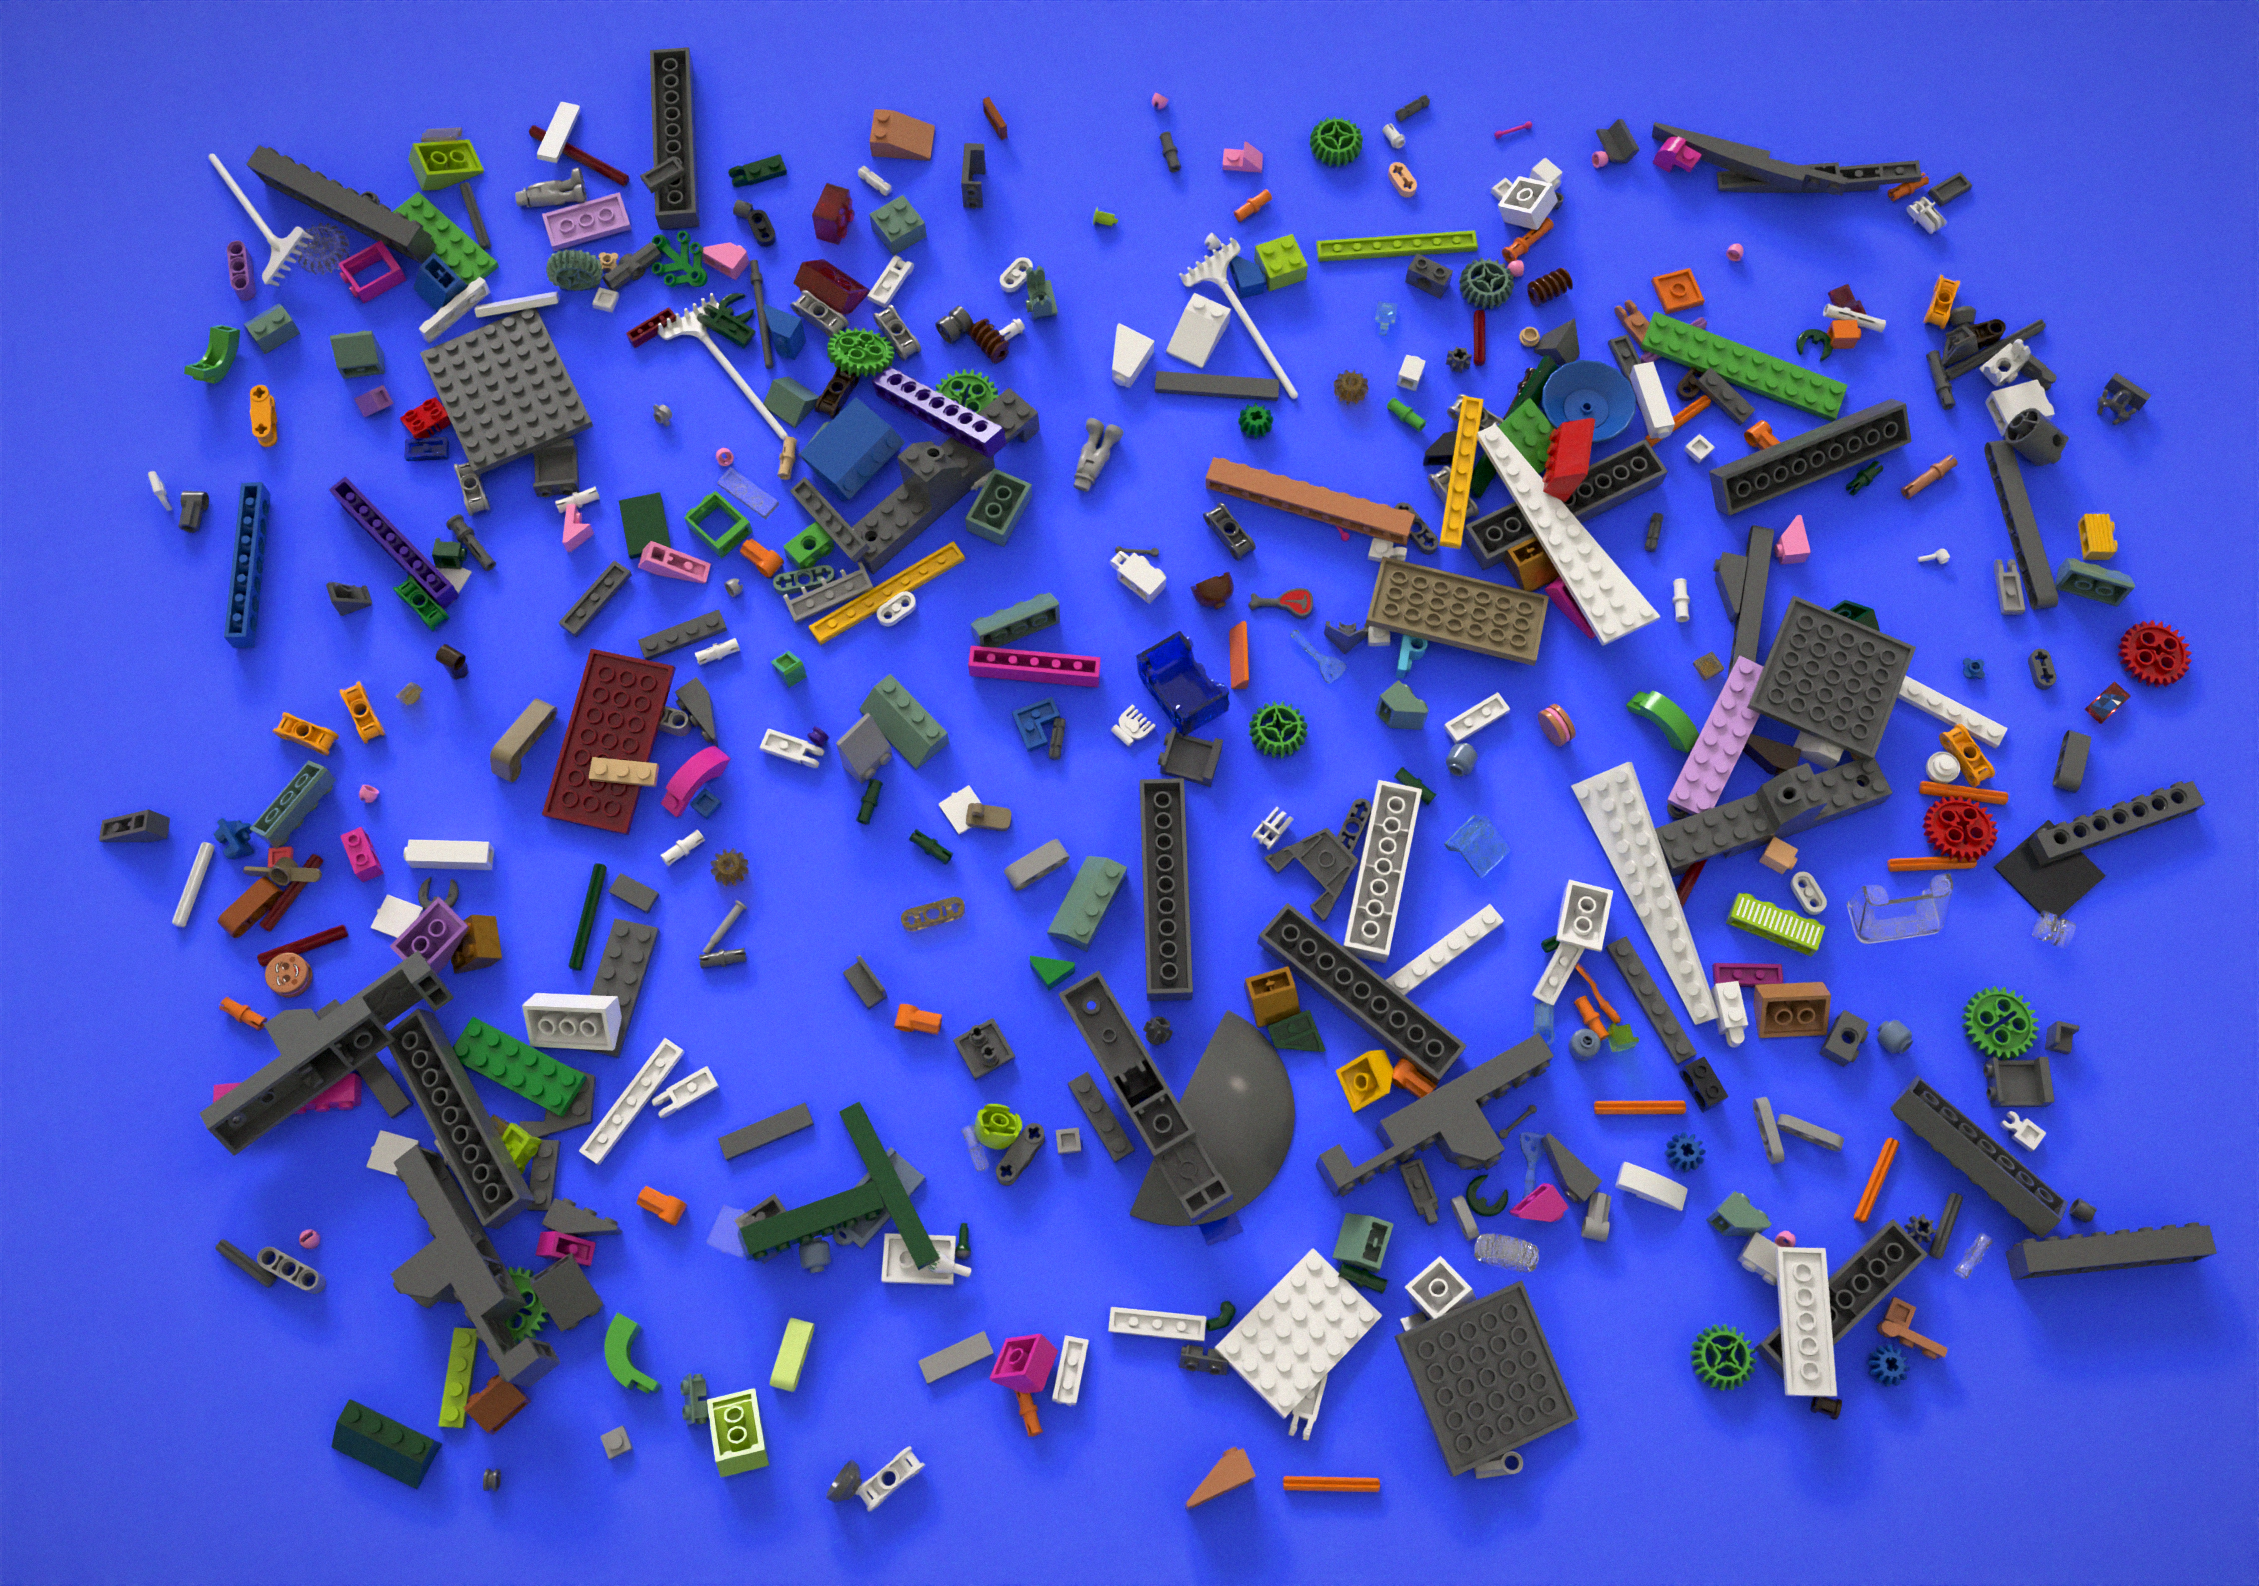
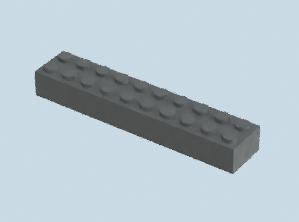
(675, 135)
(342, 203)
(1810, 456)
(1605, 487)
(1165, 890)
(1361, 993)
(459, 1120)

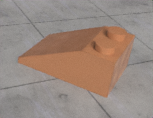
(900, 136)
(1227, 1474)

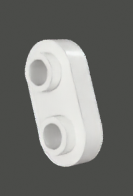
(1014, 275)
(895, 609)
(1809, 893)

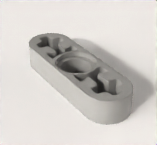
(1768, 1130)
(1810, 1132)

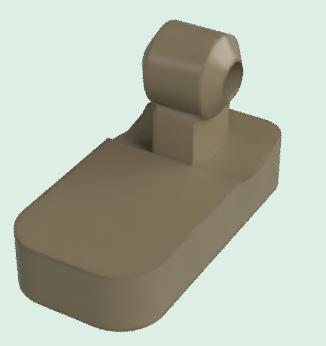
(988, 817)

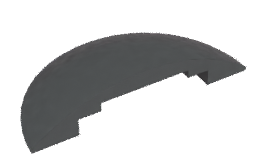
(1241, 1117)

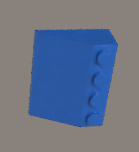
(851, 449)

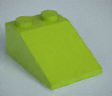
(444, 163)
(737, 1433)

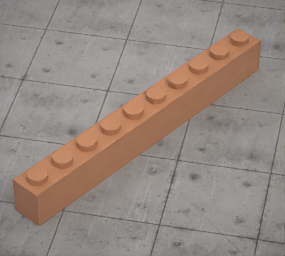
(1310, 501)

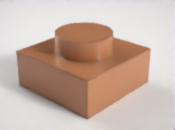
(1899, 1312)

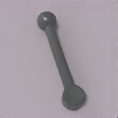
(1154, 551)
(1503, 1134)

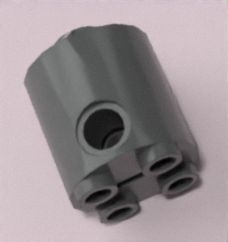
(2036, 437)

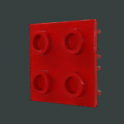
(425, 417)

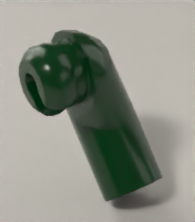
(1224, 1319)

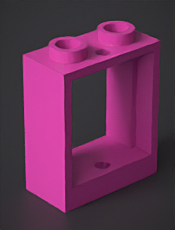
(365, 259)

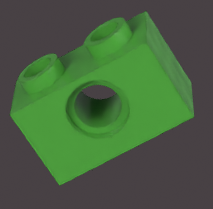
(811, 536)

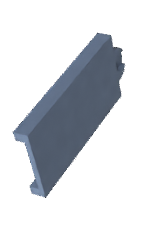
(865, 1231)

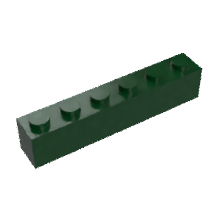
(810, 1221)

